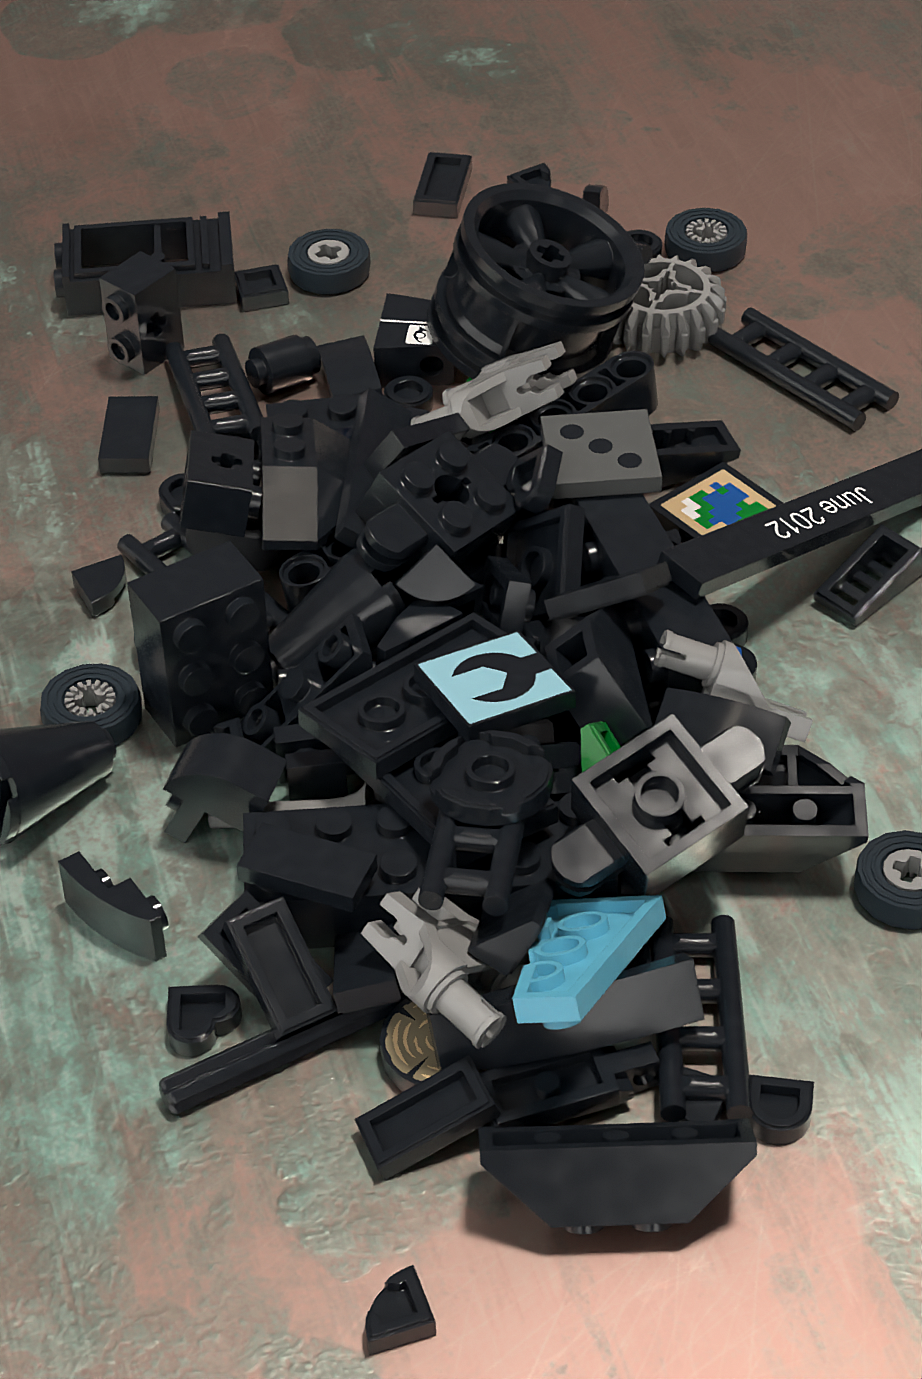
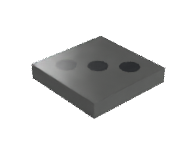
(603, 453)

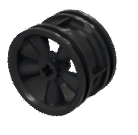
(531, 274)

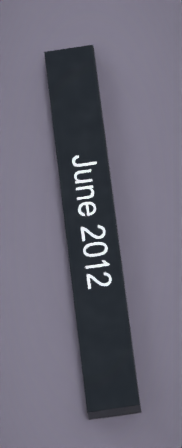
(795, 527)

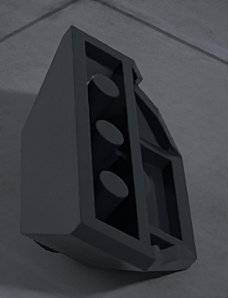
(300, 481)
(796, 818)
(618, 1171)

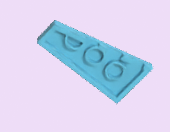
(581, 955)

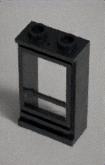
(201, 280)

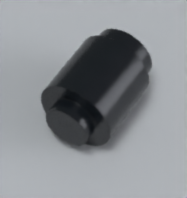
(282, 363)

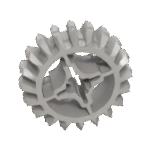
(673, 308)

